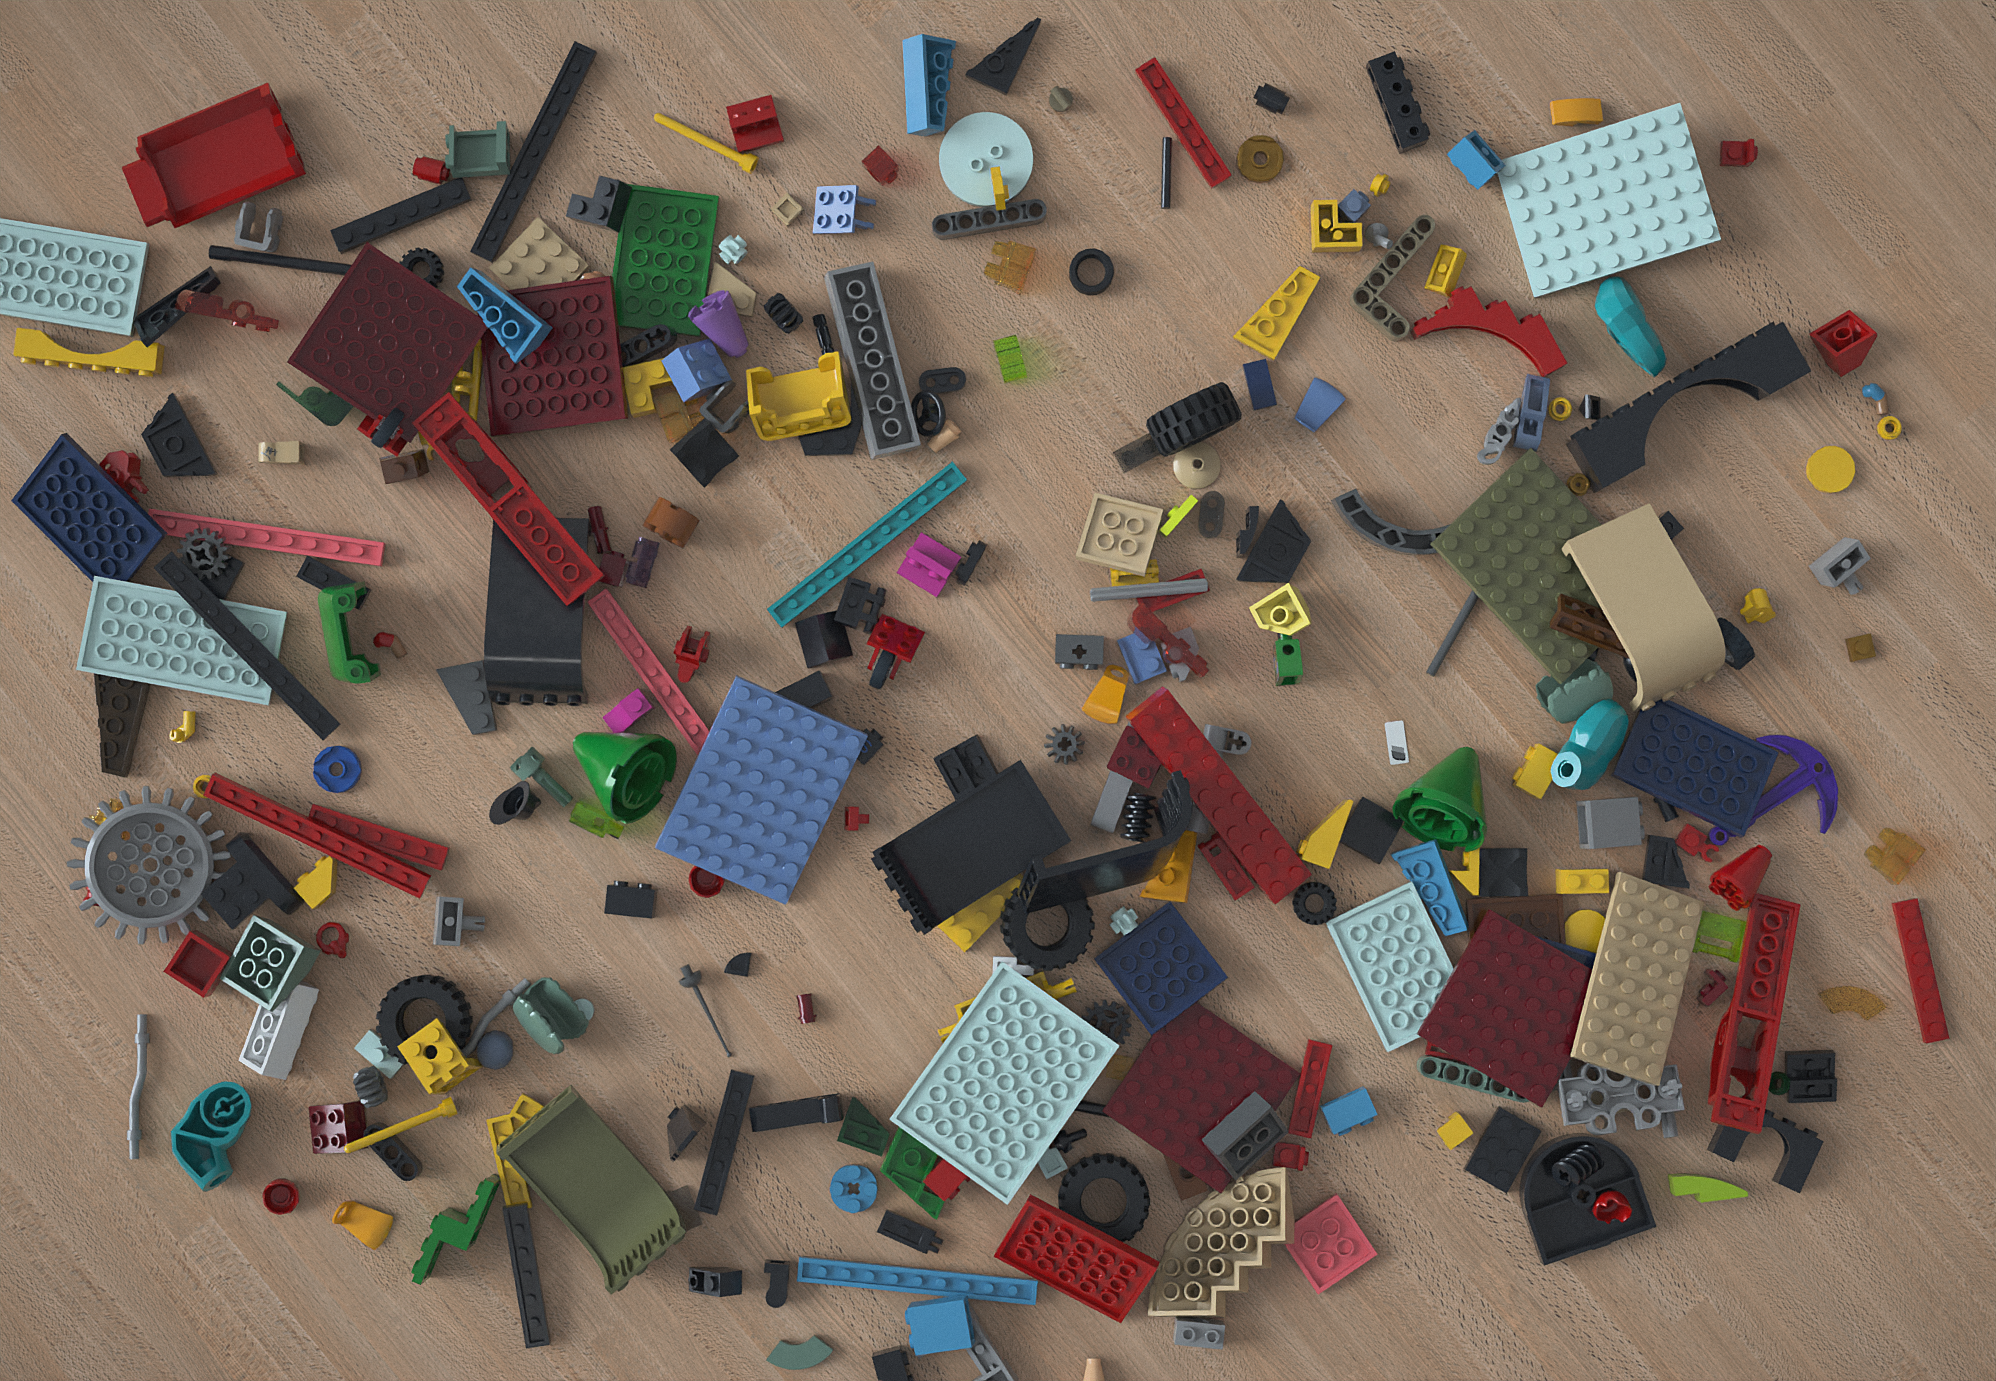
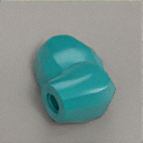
(1627, 324)
(1590, 746)
(207, 1131)

